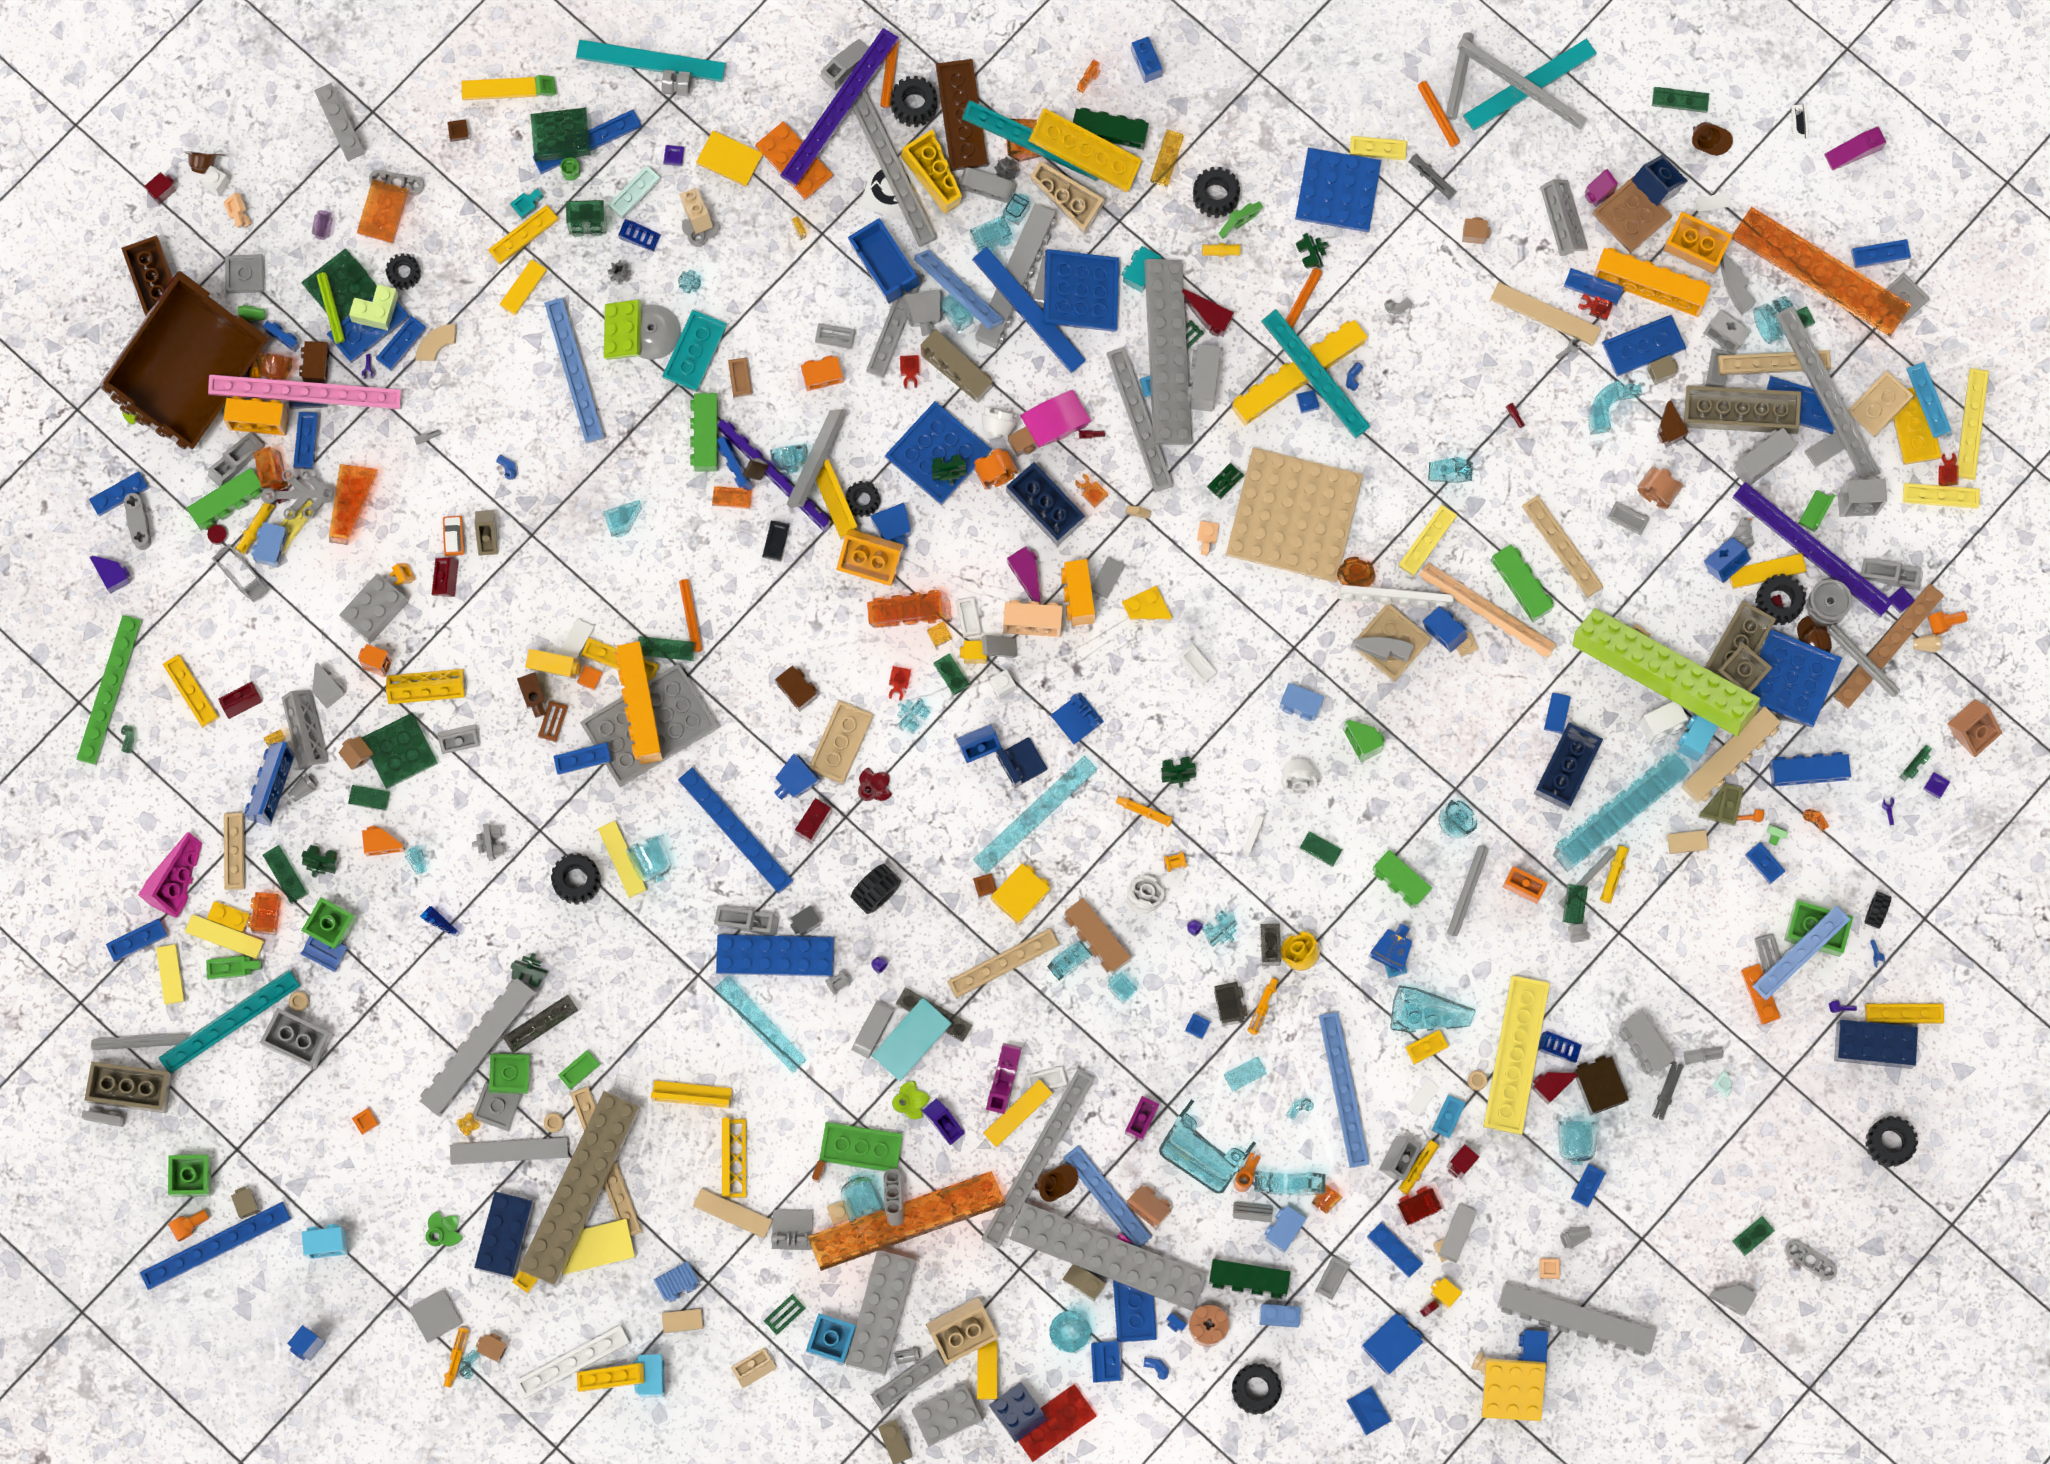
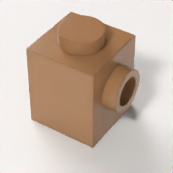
(1475, 230)
(1022, 442)
(355, 752)
(491, 1347)

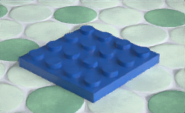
(1338, 190)
(1081, 290)
(932, 437)
(1797, 678)

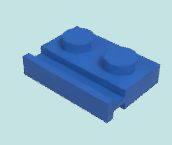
(323, 954)
(1106, 1361)
(1368, 1411)

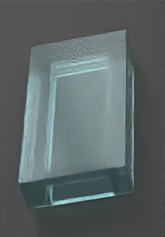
(1245, 1074)

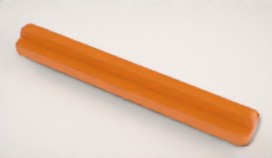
(889, 77)
(1438, 113)
(1303, 297)
(690, 614)

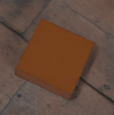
(984, 885)
(818, 1172)

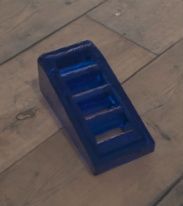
(636, 241)
(434, 918)
(1542, 1047)

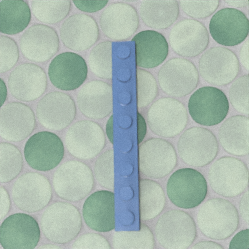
(574, 370)
(1343, 1090)

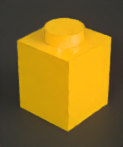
(973, 653)
(1445, 1292)

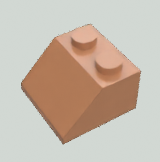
(1975, 727)
(1149, 1206)

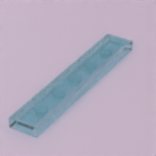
(760, 1024)

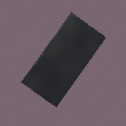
(775, 541)

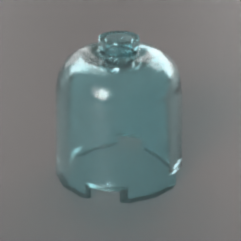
(650, 860)
(1577, 1141)
(861, 1197)

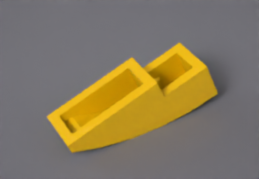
(987, 1372)

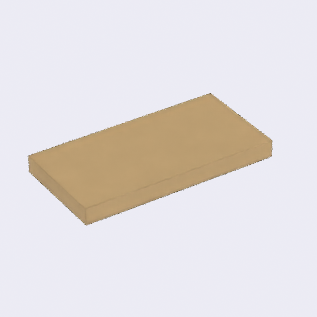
(841, 742)

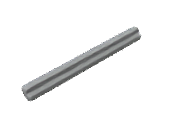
(1458, 81)
(1863, 660)
(1467, 891)
(137, 1042)

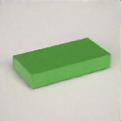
(579, 1070)

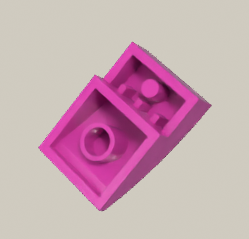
(1055, 418)

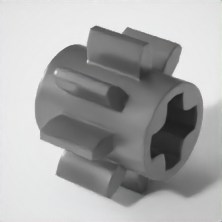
(1006, 168)
(617, 276)

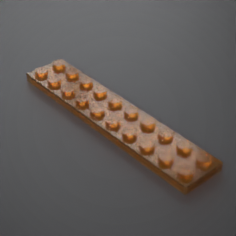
(1821, 271)
(920, 1217)

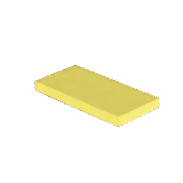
(601, 1246)

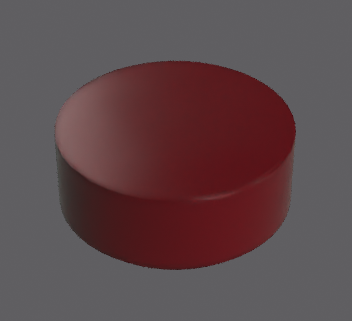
(217, 534)
(1429, 1308)

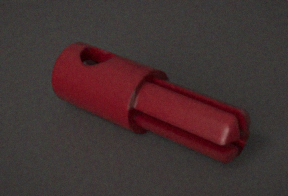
(1515, 414)
(1089, 434)

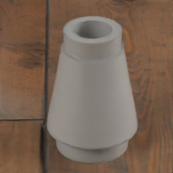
(302, 788)
(1574, 1237)

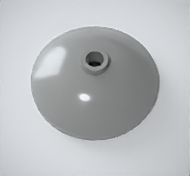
(664, 337)

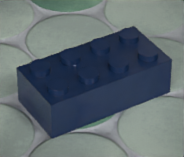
(1045, 504)
(1568, 766)
(1876, 1044)
(504, 1235)

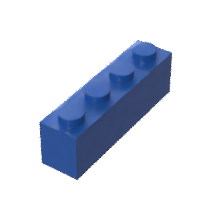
(1810, 770)

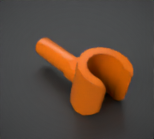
(1756, 817)

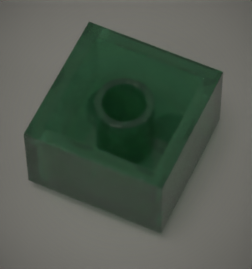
(586, 217)

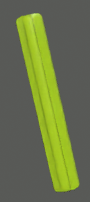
(330, 307)

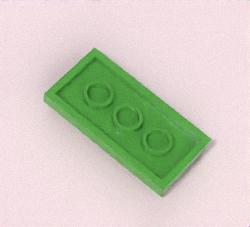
(860, 1147)

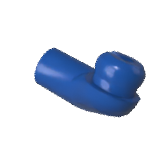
(509, 466)

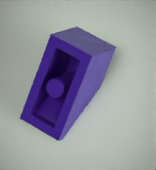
(111, 573)
(943, 1121)

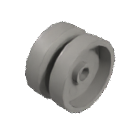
(1829, 613)

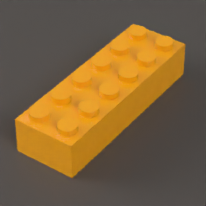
(1653, 282)
(639, 701)

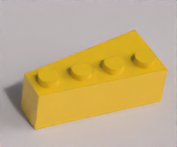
(932, 170)

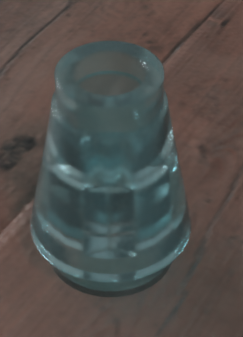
(416, 859)

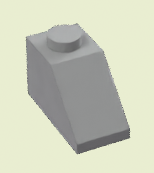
(1735, 1298)

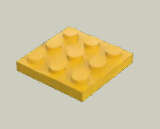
(1513, 1389)

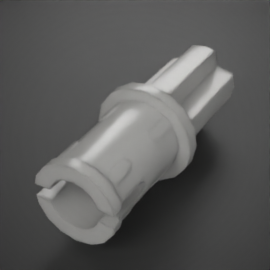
(1703, 1055)

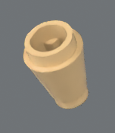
(1927, 643)

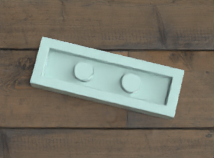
(634, 192)

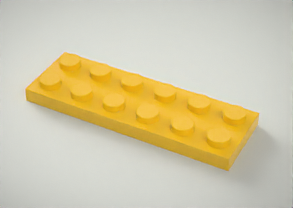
(1085, 150)

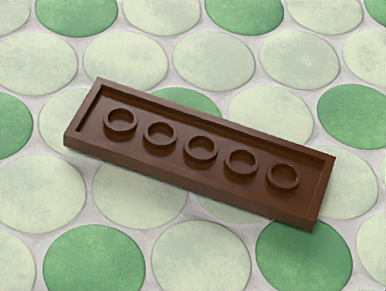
(963, 138)

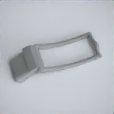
(254, 589)

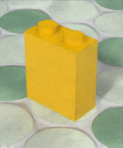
(553, 664)
(1021, 893)

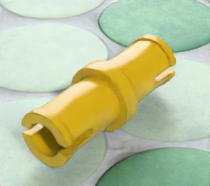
(1221, 250)

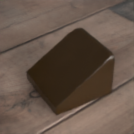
(755, 469)

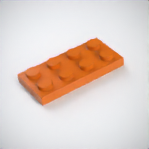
(779, 149)

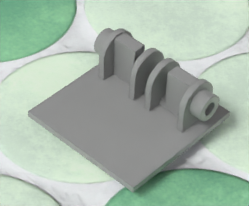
(791, 1229)

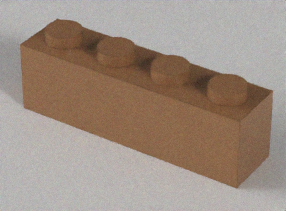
(1097, 936)

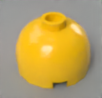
(1300, 951)

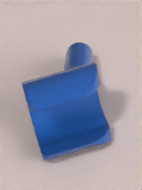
(1877, 955)

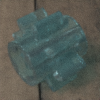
(689, 281)

